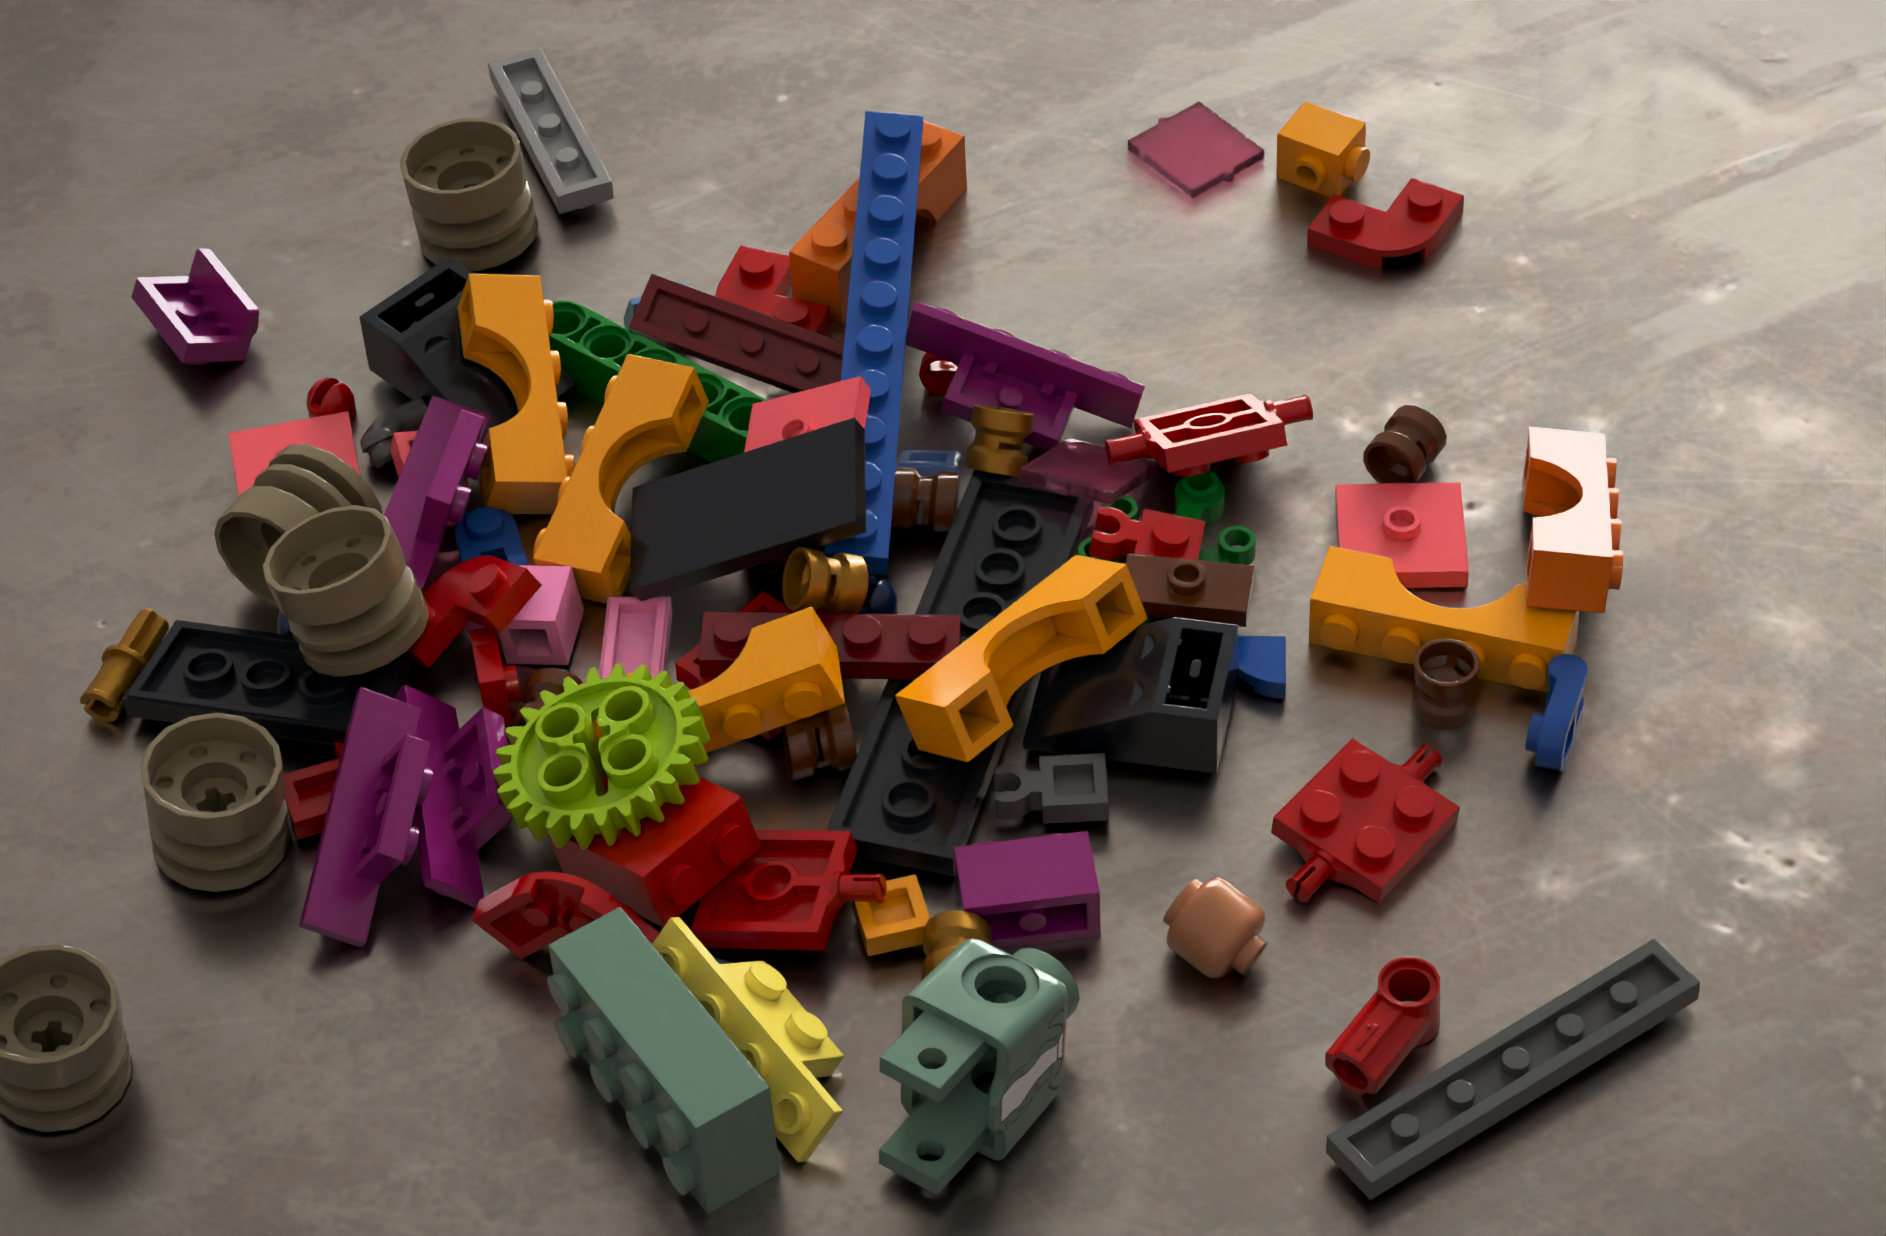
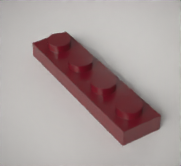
(736, 337)
(866, 643)

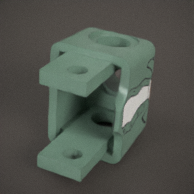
(967, 1020)

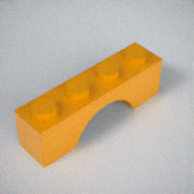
(508, 331)
(645, 415)
(1369, 612)
(1068, 615)
(777, 679)

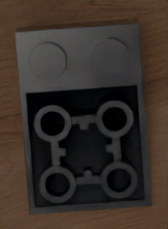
(419, 350)
(1146, 700)

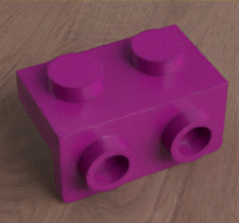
(200, 314)

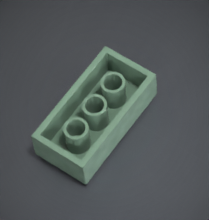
(663, 1061)

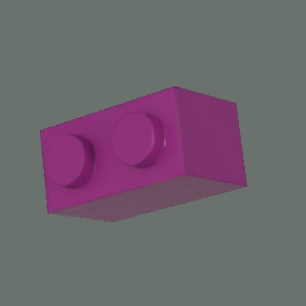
(1031, 888)

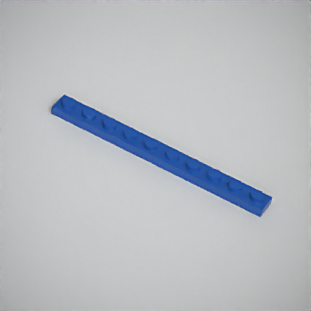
(880, 311)

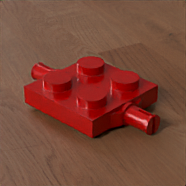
(1210, 432)
(1364, 821)
(785, 893)

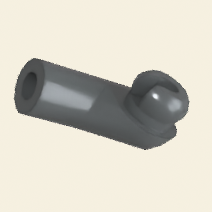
(378, 436)

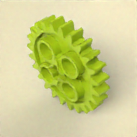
(646, 749)

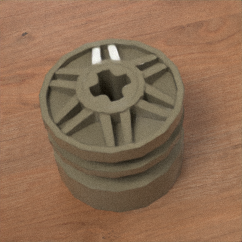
(469, 193)
(293, 487)
(346, 590)
(216, 802)
(60, 1038)

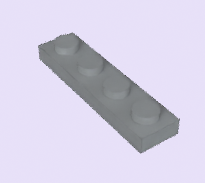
(551, 131)

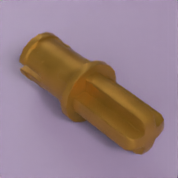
(123, 665)

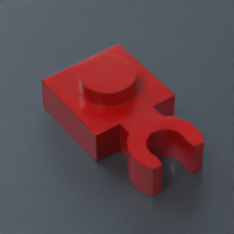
(1155, 535)
(497, 684)

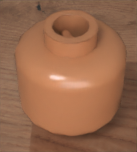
(1215, 928)

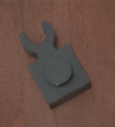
(1064, 788)

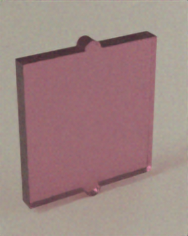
(1195, 149)
(1085, 472)

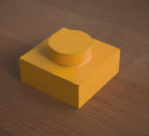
(896, 921)

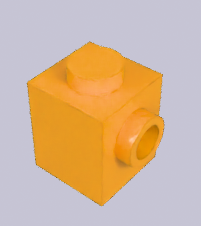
(1321, 150)

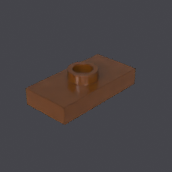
(1192, 588)

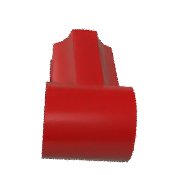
(1387, 1026)

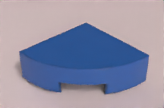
(1263, 664)

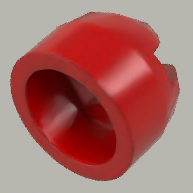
(936, 373)
(330, 397)

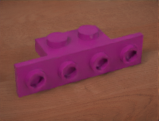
(1019, 376)
(433, 481)
(463, 796)
(367, 816)

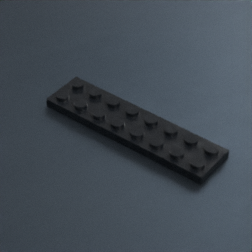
(918, 804)

